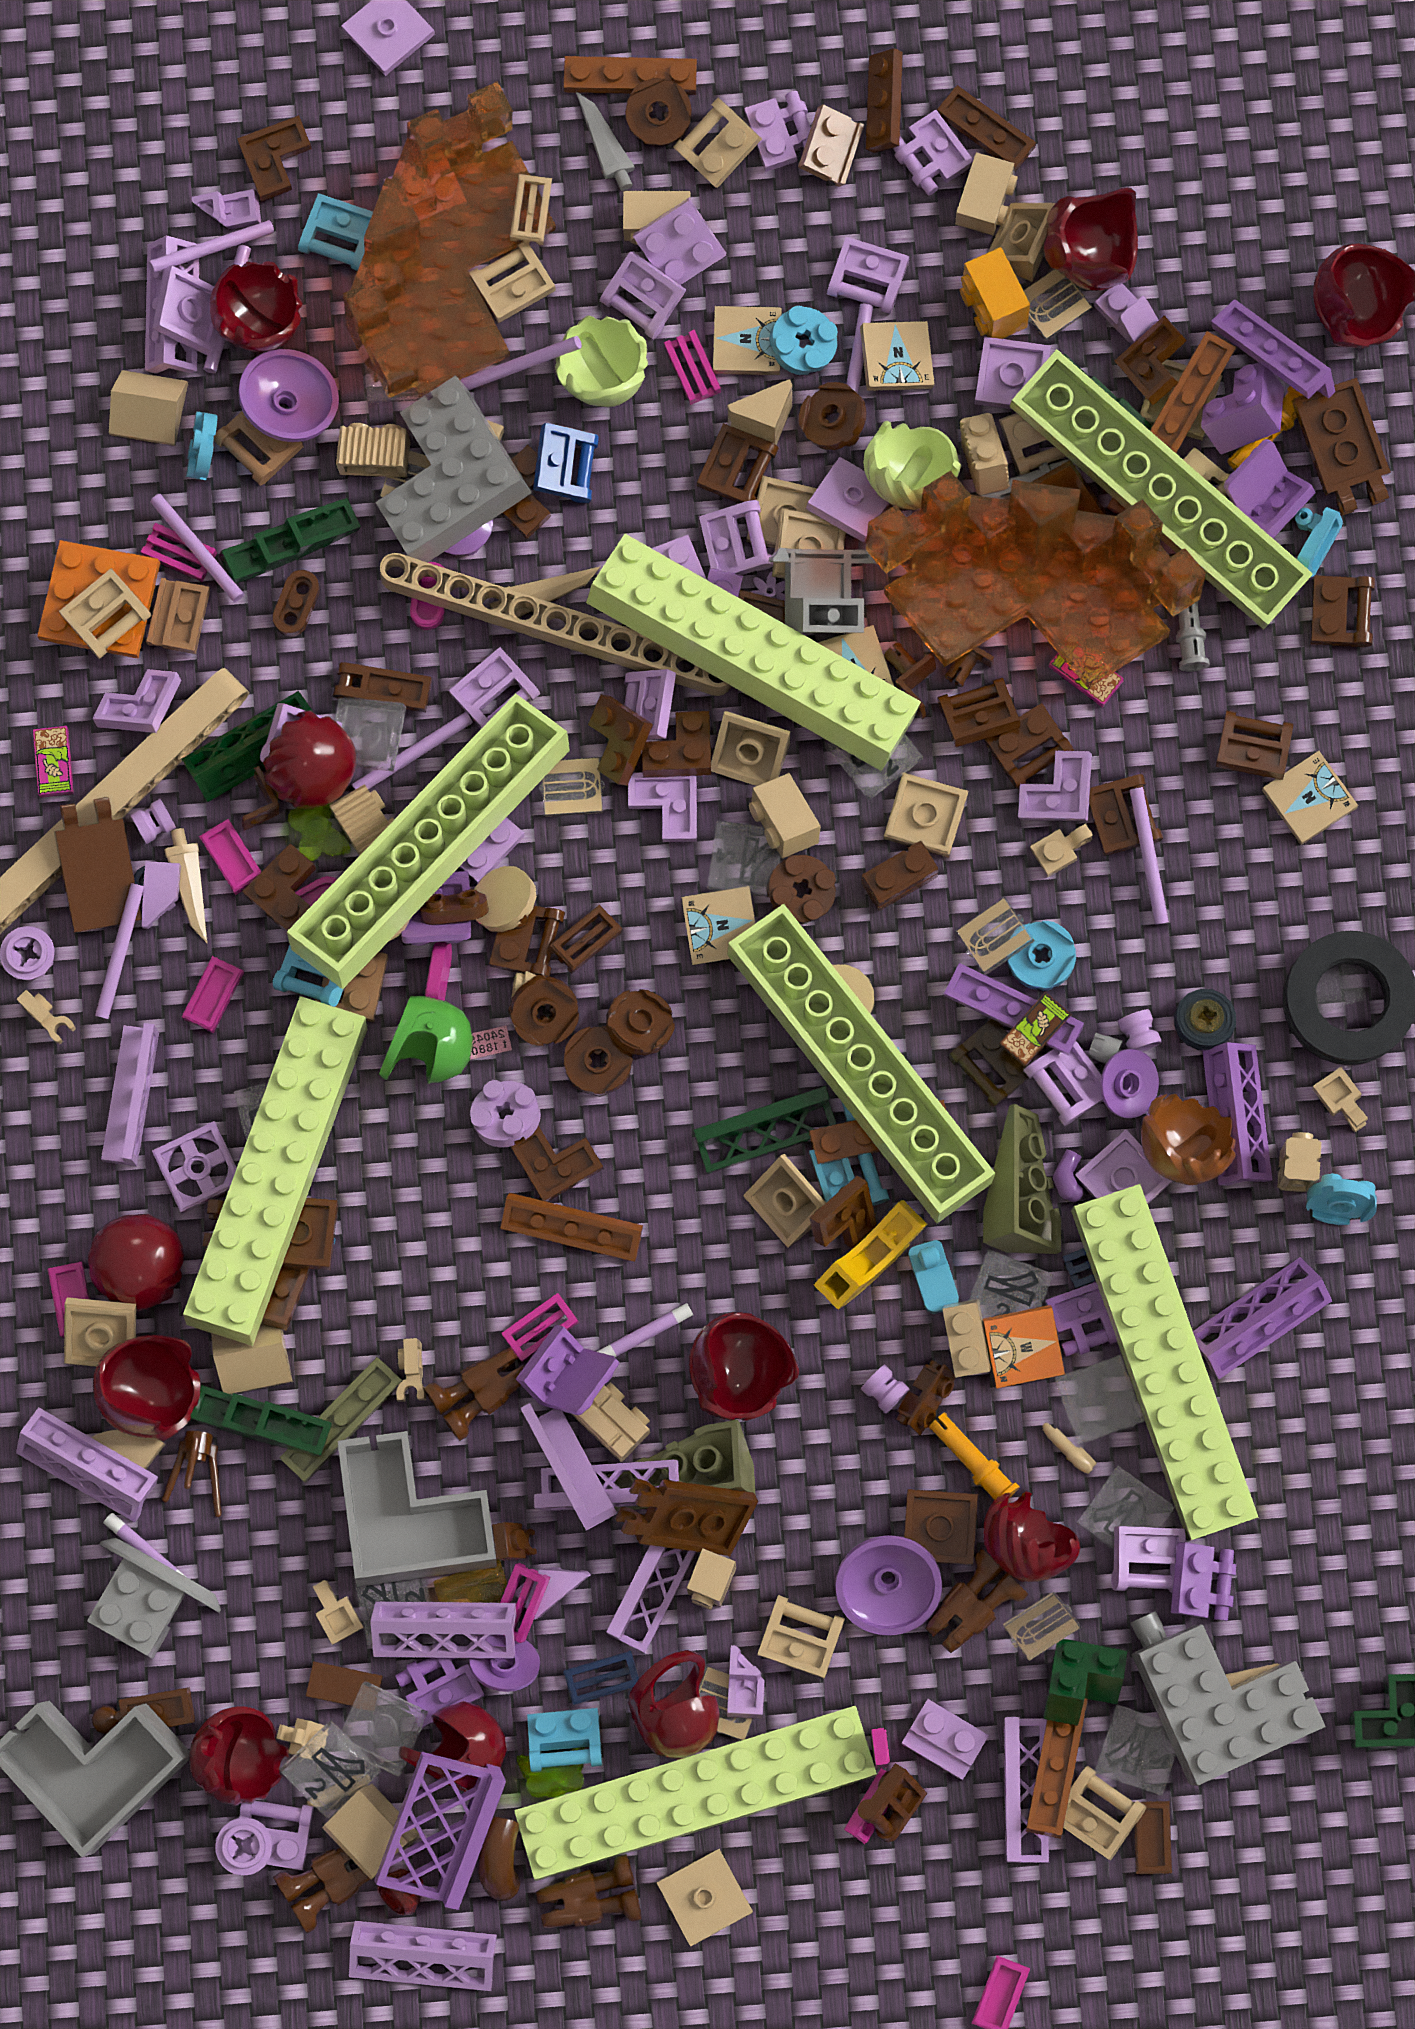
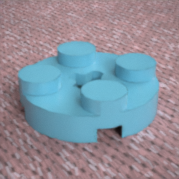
(812, 357)
(201, 445)
(1061, 952)
(1340, 1199)

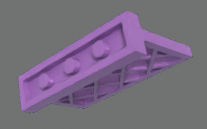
(470, 1829)

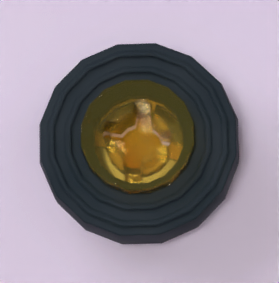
(1196, 1028)

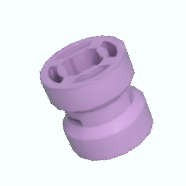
(146, 825)
(1138, 1027)
(885, 1388)

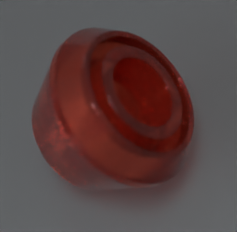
(399, 1901)

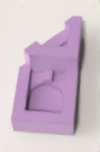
(233, 209)

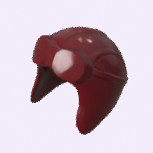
(1094, 238)
(1362, 294)
(740, 1366)
(147, 1386)

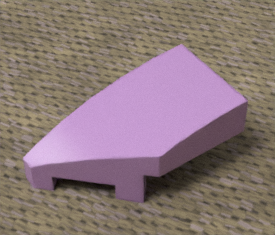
(160, 890)
(560, 1584)
(745, 1688)

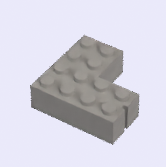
(467, 478)
(402, 1535)
(1220, 1724)
(85, 1788)

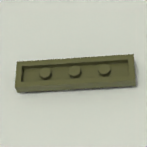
(347, 1415)

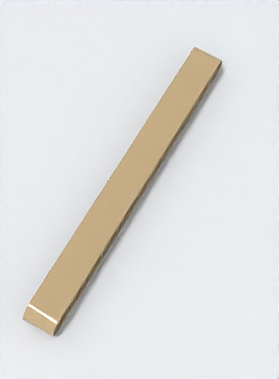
(537, 626)
(125, 786)

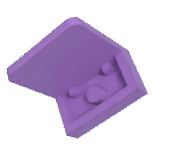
(1266, 489)
(421, 934)
(565, 1373)

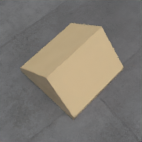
(1024, 237)
(146, 407)
(763, 412)
(749, 749)
(785, 1200)
(252, 1367)
(365, 1828)

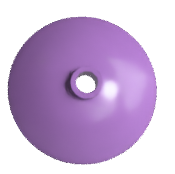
(292, 380)
(893, 1603)

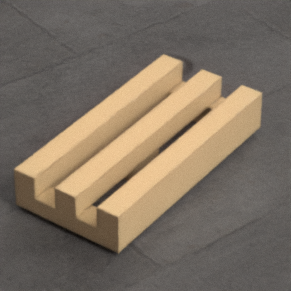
(527, 236)

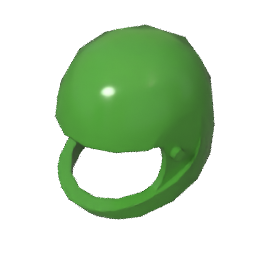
(434, 1034)

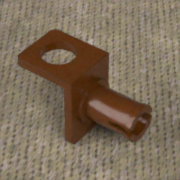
(966, 664)
(911, 671)
(266, 812)

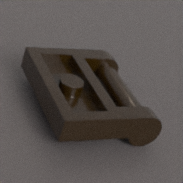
(987, 1045)

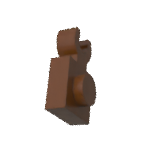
(512, 1541)

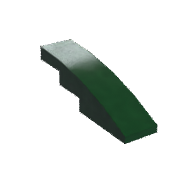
(290, 541)
(261, 1421)

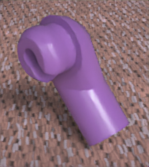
(1064, 1178)

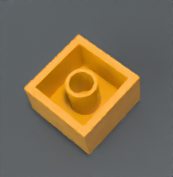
(995, 295)

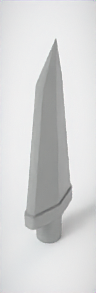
(608, 149)

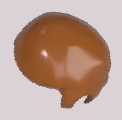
(1186, 1140)

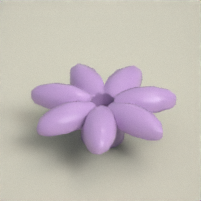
(770, 585)

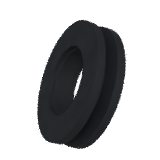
(1315, 1031)

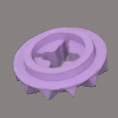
(21, 939)
(227, 1847)

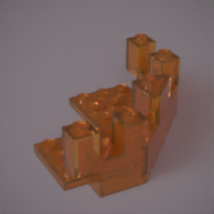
(434, 221)
(1072, 572)

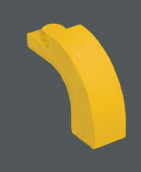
(871, 1256)

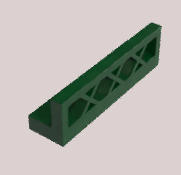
(235, 764)
(760, 1118)

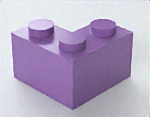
(1248, 412)

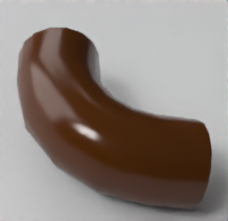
(497, 1860)

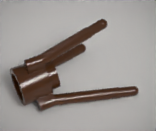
(195, 1449)

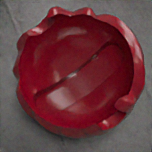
(255, 306)
(310, 761)
(136, 1260)
(1026, 1542)
(237, 1756)

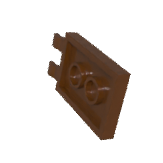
(1343, 444)
(94, 867)
(313, 1236)
(688, 1516)

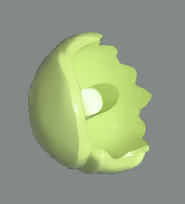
(607, 365)
(906, 460)

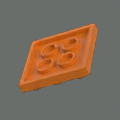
(78, 568)

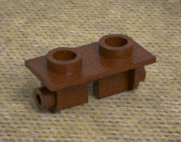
(919, 1412)

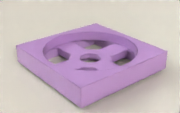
(209, 1191)

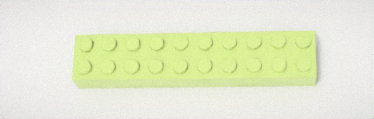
(1139, 466)
(753, 652)
(428, 841)
(860, 1063)
(275, 1171)
(1164, 1362)
(695, 1793)

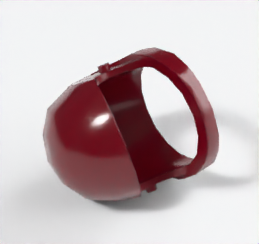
(682, 1720)
(467, 1737)

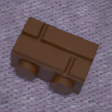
(899, 875)

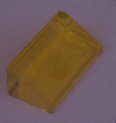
(473, 1586)

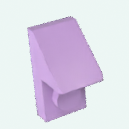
(1126, 312)

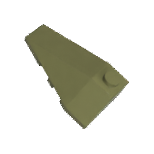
(1018, 1202)
(710, 1457)

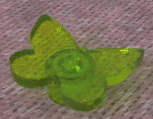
(317, 832)
(551, 1780)

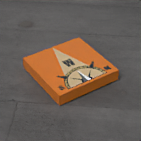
(1023, 1346)

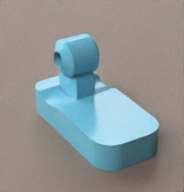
(1323, 533)
(933, 1276)

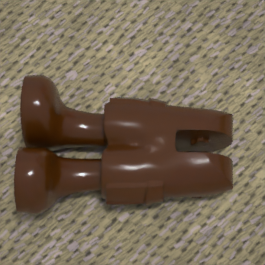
(484, 1382)
(969, 1611)
(339, 1885)
(581, 1899)

